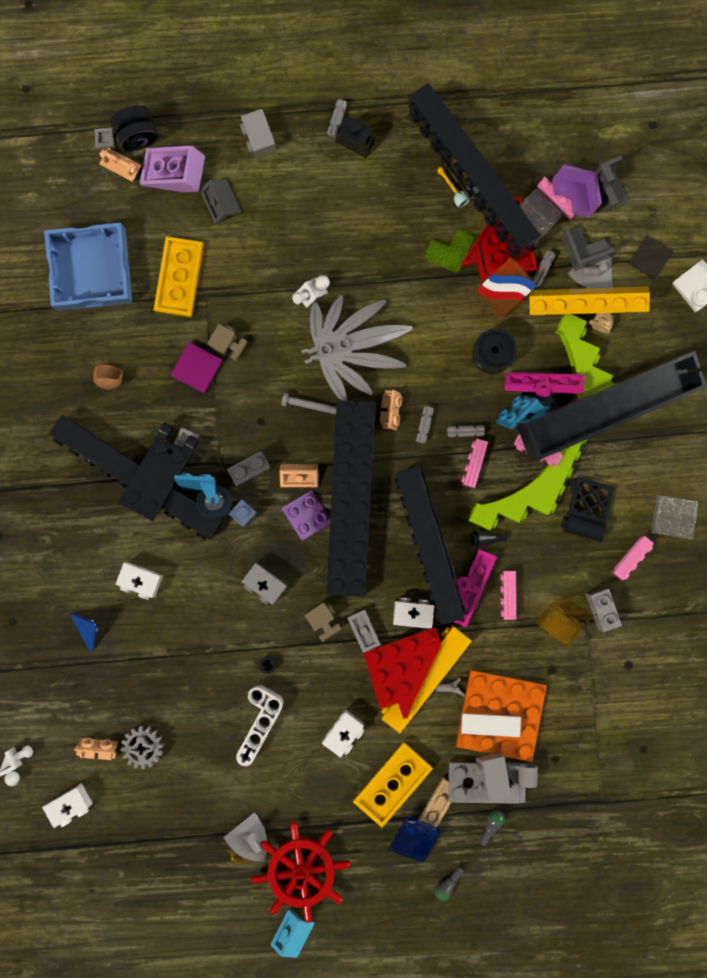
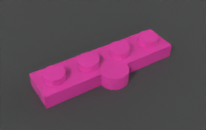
(544, 384)
(473, 585)

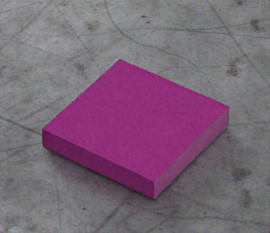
(196, 367)

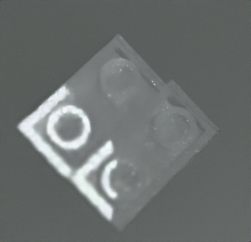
(541, 211)
(674, 517)

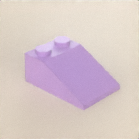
(173, 168)

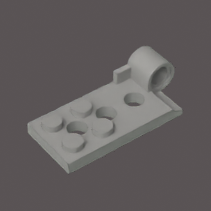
(521, 776)

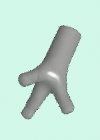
(451, 687)

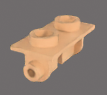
(119, 164)
(392, 401)
(88, 747)

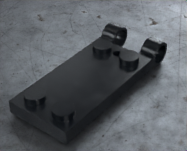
(156, 474)

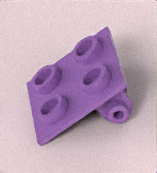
(306, 515)

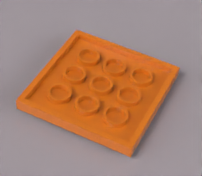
(503, 696)

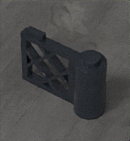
(584, 524)

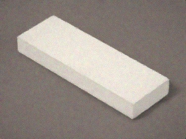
(490, 724)

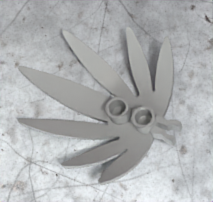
(336, 346)

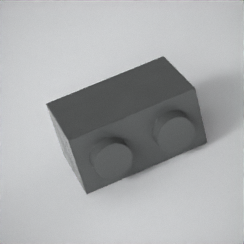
(249, 469)

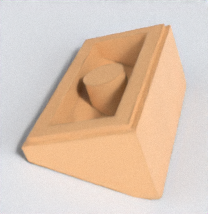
(299, 475)

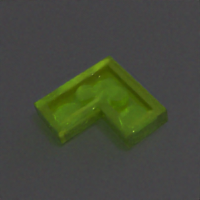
(451, 256)

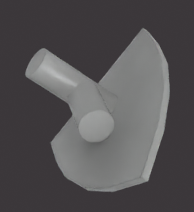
(594, 276)
(246, 839)

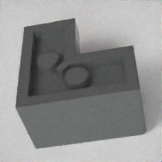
(610, 187)
(582, 254)

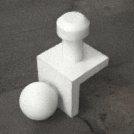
(311, 291)
(13, 761)

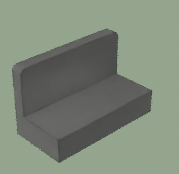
(219, 200)

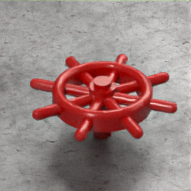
(301, 872)

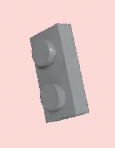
(363, 631)

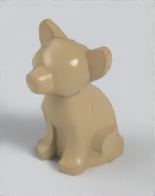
(602, 322)

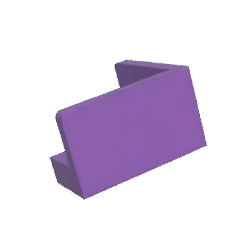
(580, 186)

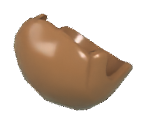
(107, 377)

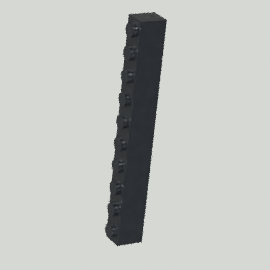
(123, 468)

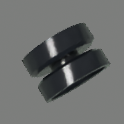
(134, 128)
(494, 340)

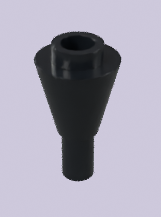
(484, 538)

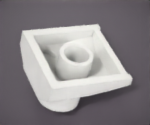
(693, 286)

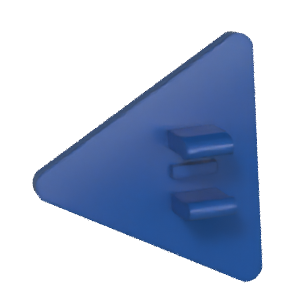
(86, 628)

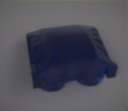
(415, 839)

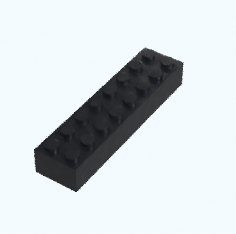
(431, 544)

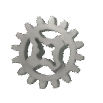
(142, 739)

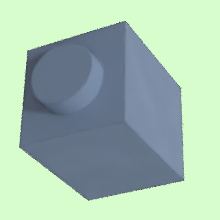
(243, 513)

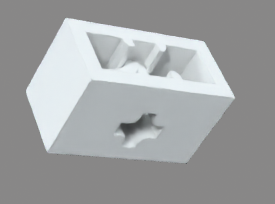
(131, 572)
(423, 619)
(333, 738)
(76, 798)

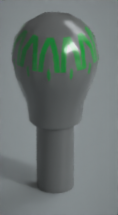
(494, 822)
(444, 889)

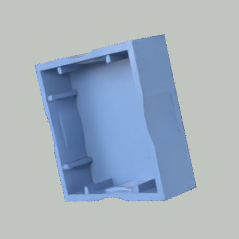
(88, 267)

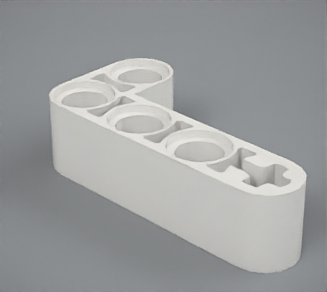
(257, 727)

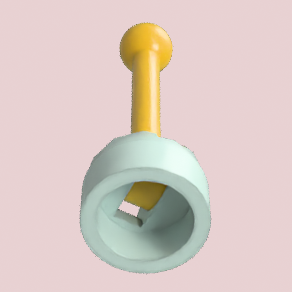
(460, 198)

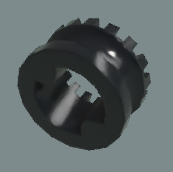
(262, 667)

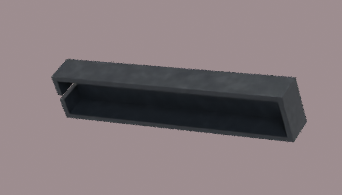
(473, 173)
(610, 405)
(350, 498)

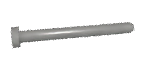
(307, 404)

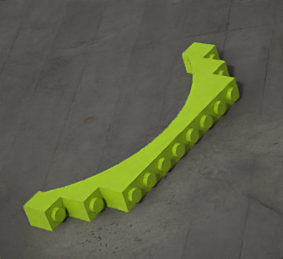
(544, 489)

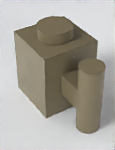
(224, 340)
(320, 617)

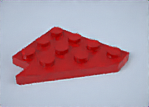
(491, 254)
(402, 669)

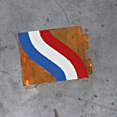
(506, 287)

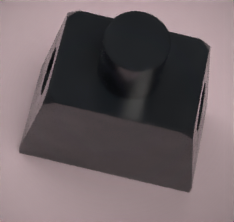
(354, 136)

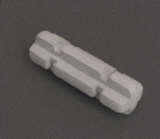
(337, 118)
(544, 267)
(425, 424)
(463, 431)

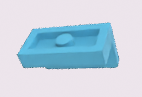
(291, 935)

